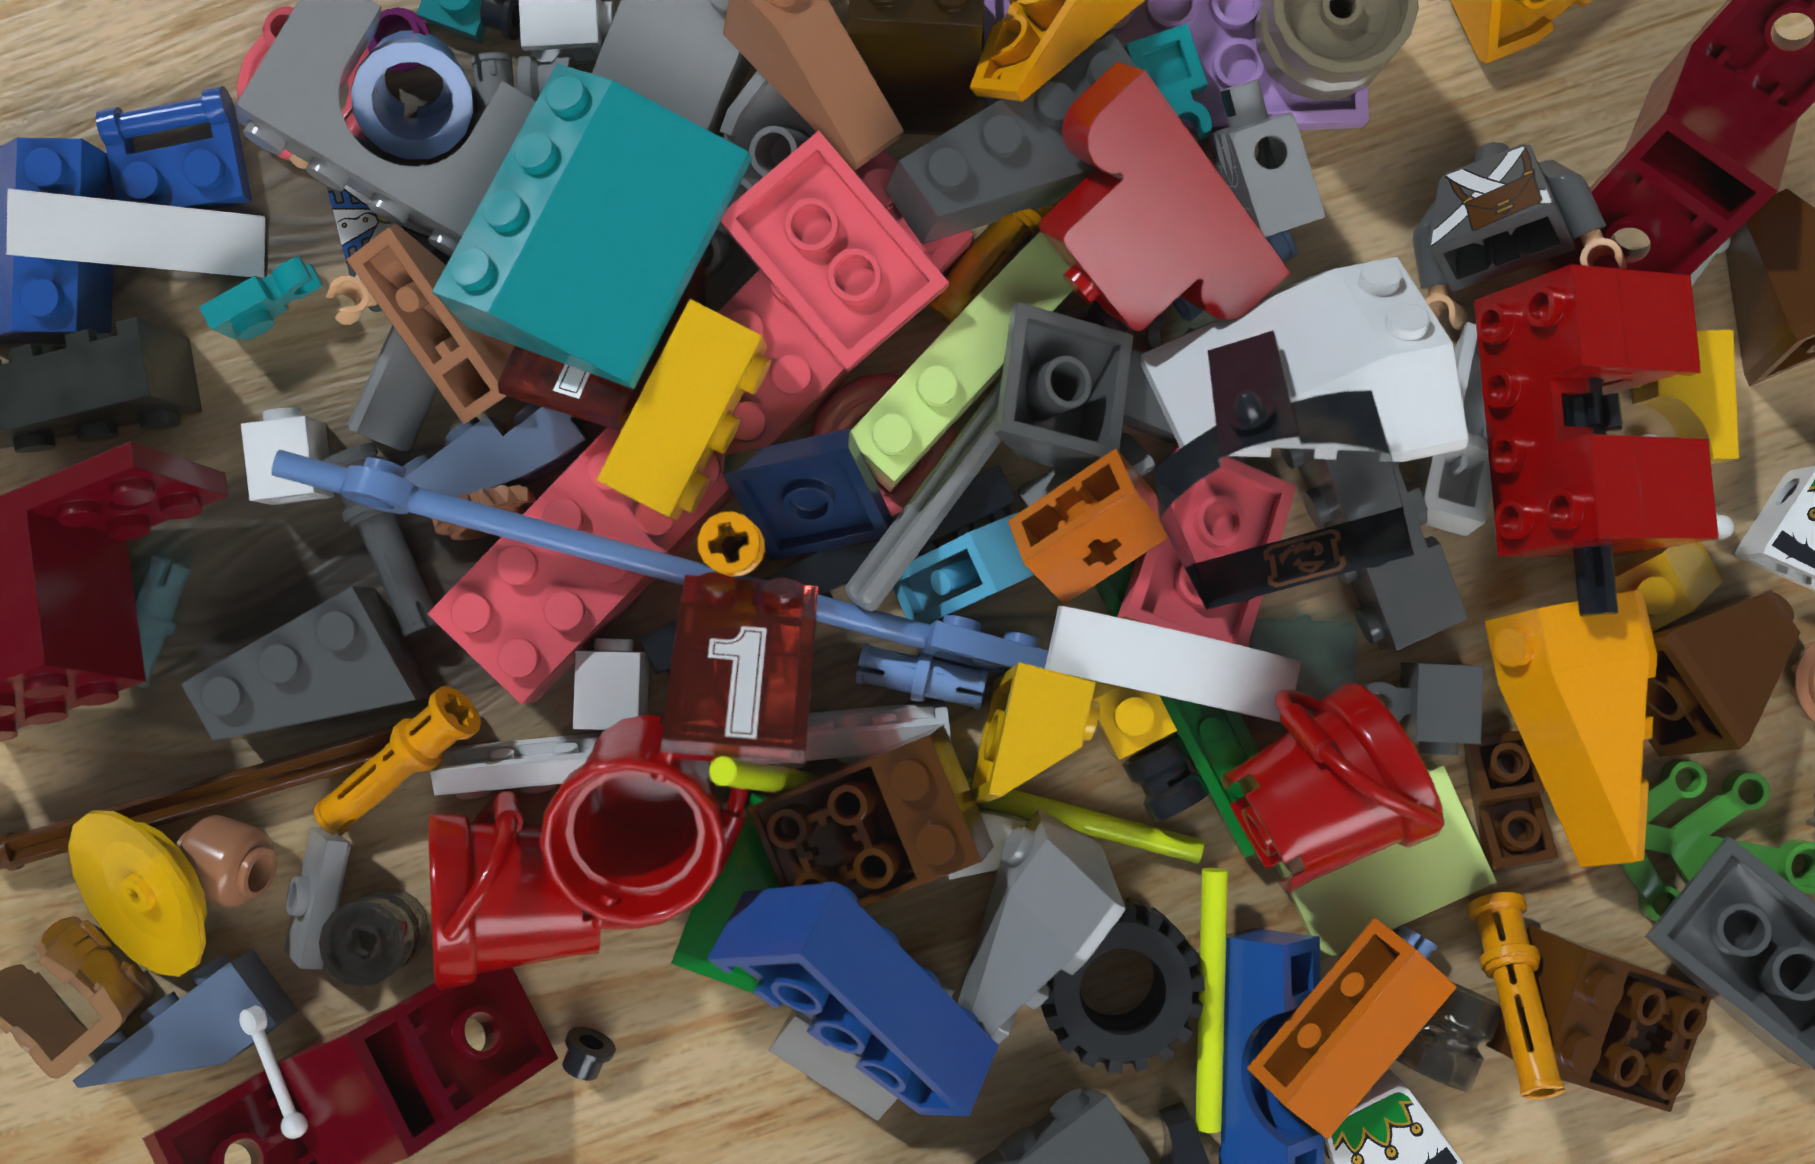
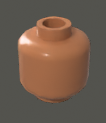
(230, 859)

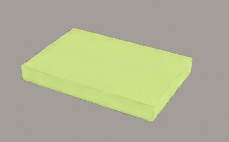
(1396, 881)

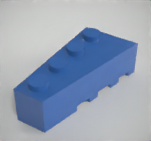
(860, 991)

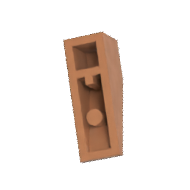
(817, 71)
(457, 359)

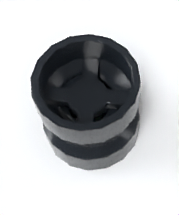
(1165, 778)

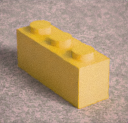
(686, 412)

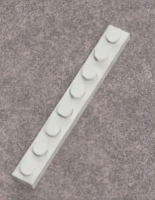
(545, 762)

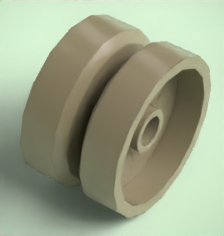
(1331, 44)

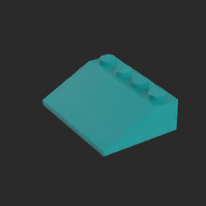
(592, 227)

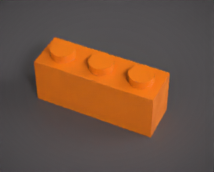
(1351, 1028)

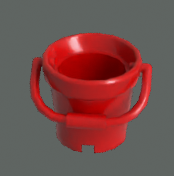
(1334, 786)
(638, 829)
(496, 898)

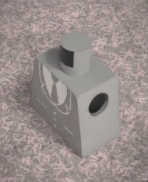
(1277, 185)

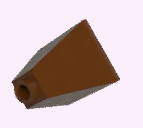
(1774, 286)
(1718, 673)

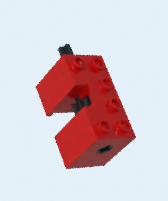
(1548, 390)

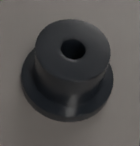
(502, 16)
(587, 1052)

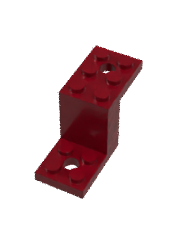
(1708, 139)
(69, 578)
(377, 1084)

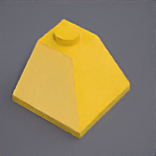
(1029, 726)

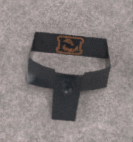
(1257, 408)

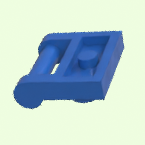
(185, 175)

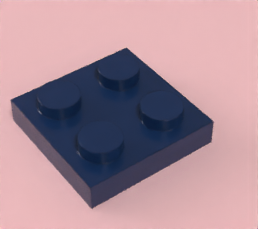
(808, 494)

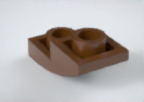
(1508, 803)

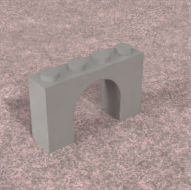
(297, 109)

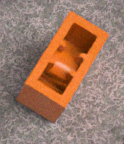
(1088, 527)

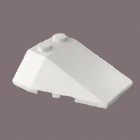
(1335, 334)

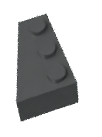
(312, 669)

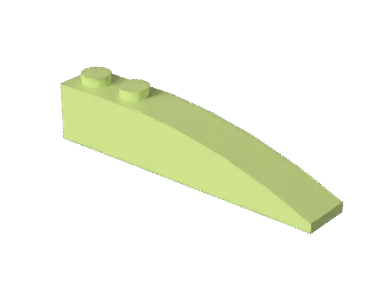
(957, 365)

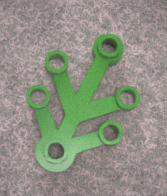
(1691, 842)

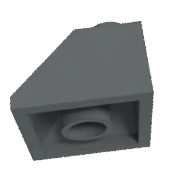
(1062, 388)

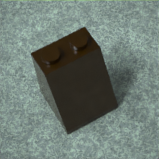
(921, 57)

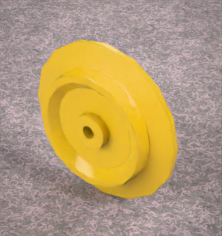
(140, 891)

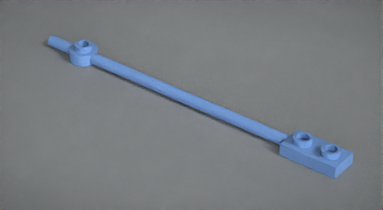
(383, 487)

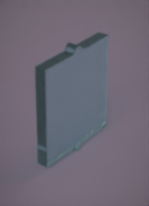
(1324, 648)

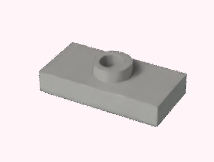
(315, 896)

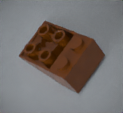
(877, 822)
(1613, 1021)

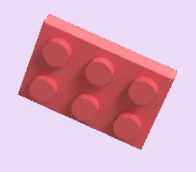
(833, 251)
(1218, 516)

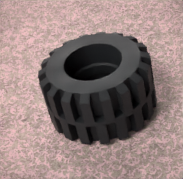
(1152, 1024)

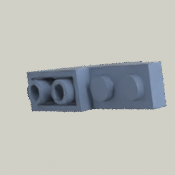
(488, 455)

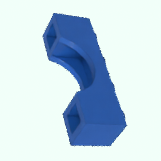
(1264, 985)

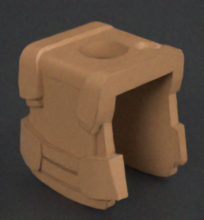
(78, 956)

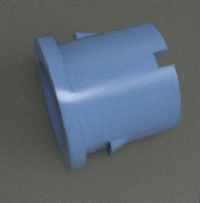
(380, 114)

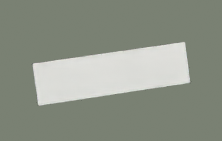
(134, 234)

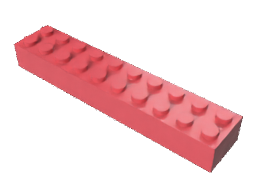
(534, 607)

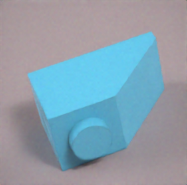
(961, 572)

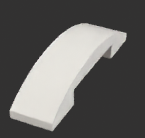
(1169, 663)

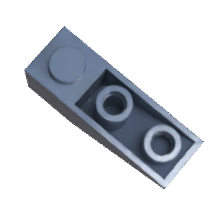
(197, 1028)

